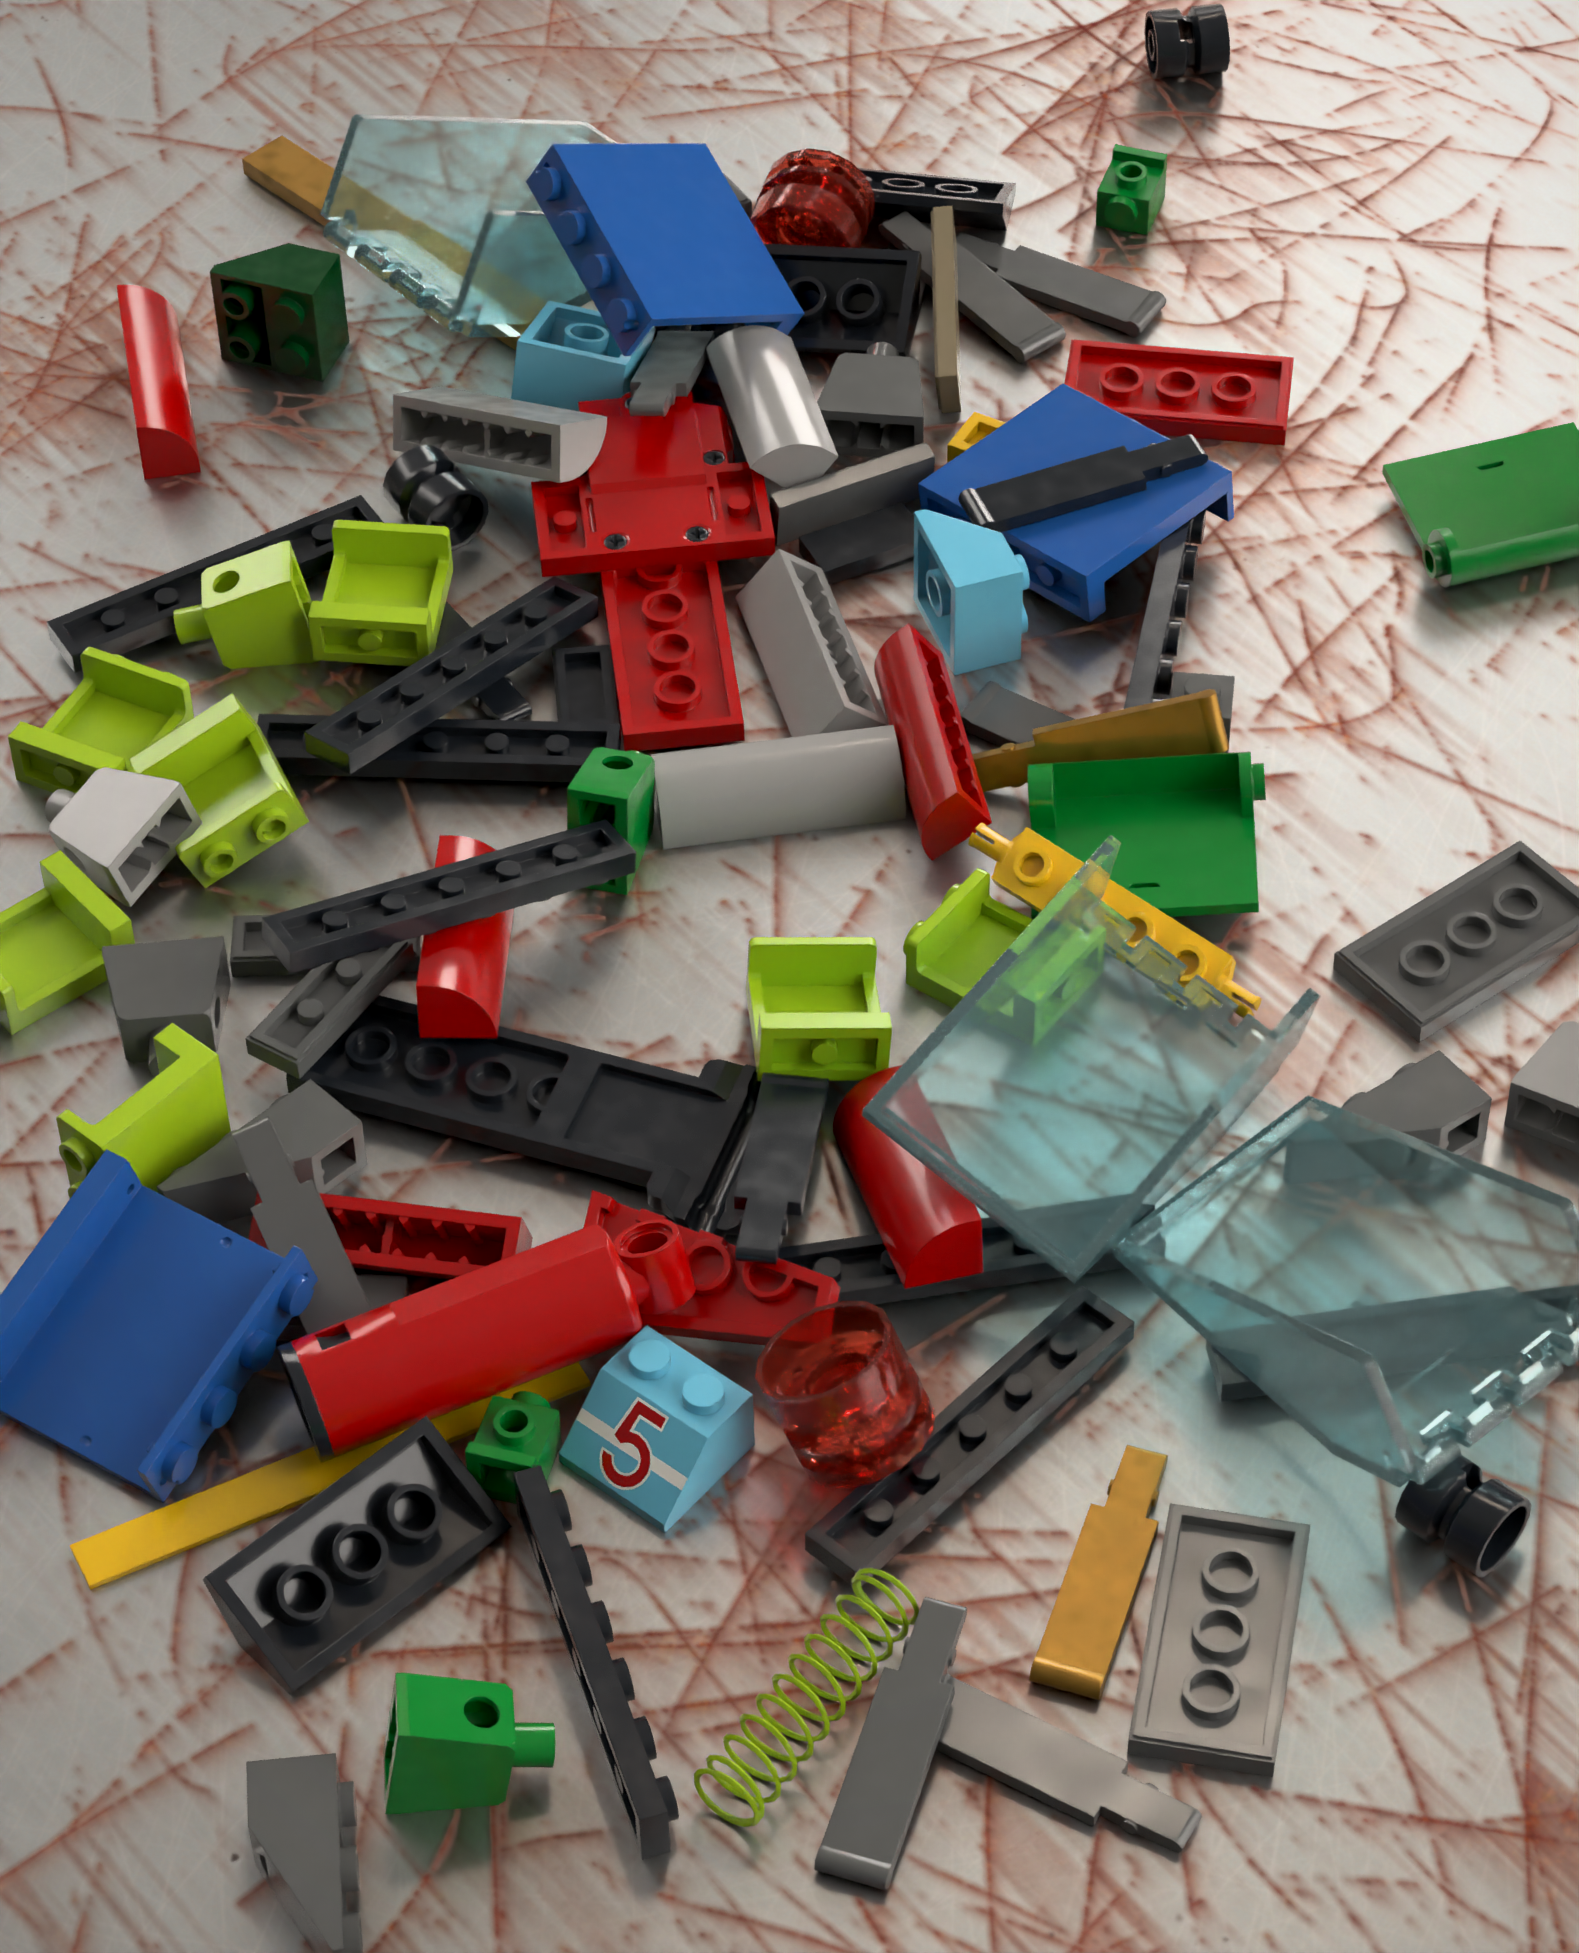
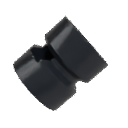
(1205, 43)
(433, 492)
(1472, 1517)

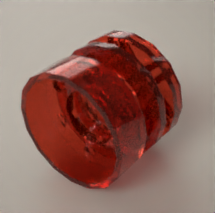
(814, 201)
(845, 1394)

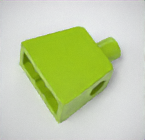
(252, 610)

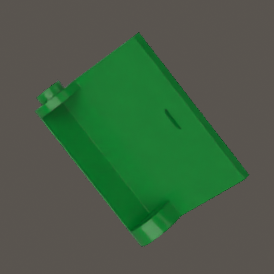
(1493, 504)
(1178, 821)

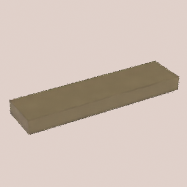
(945, 309)

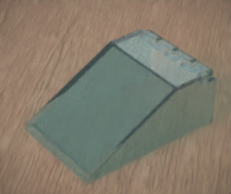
(450, 216)
(1080, 1077)
(1371, 1284)

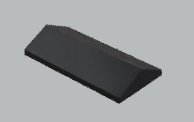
(973, 201)
(847, 297)
(355, 1556)

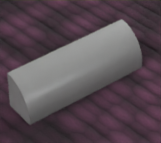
(772, 404)
(499, 432)
(807, 649)
(779, 787)

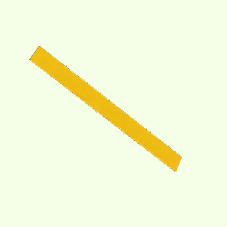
(266, 1493)

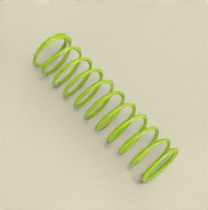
(811, 1690)

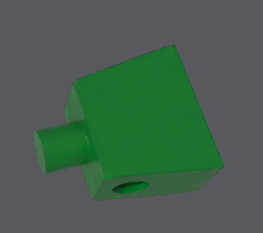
(622, 791)
(456, 1744)

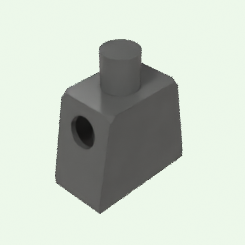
(873, 402)
(164, 985)

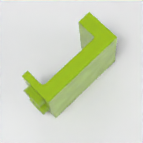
(382, 593)
(101, 724)
(231, 785)
(960, 940)
(55, 943)
(816, 1007)
(159, 1125)

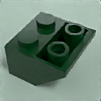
(282, 310)

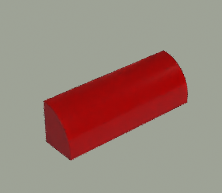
(158, 383)
(930, 741)
(463, 964)
(920, 1217)
(418, 1237)

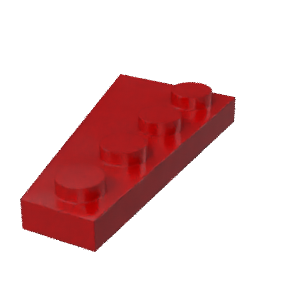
(731, 1297)

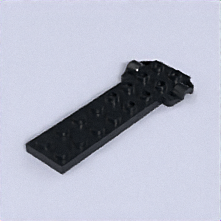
(556, 1105)

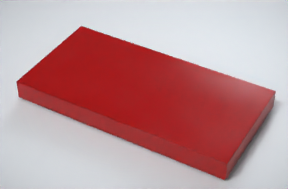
(1187, 389)

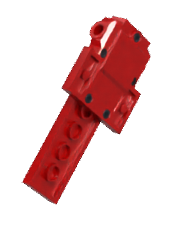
(654, 525)

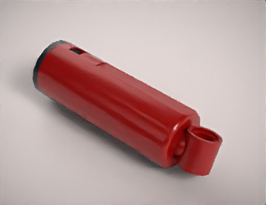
(483, 1333)

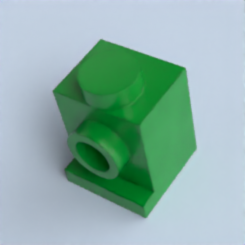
(1132, 190)
(513, 1437)

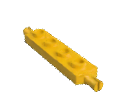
(1038, 869)

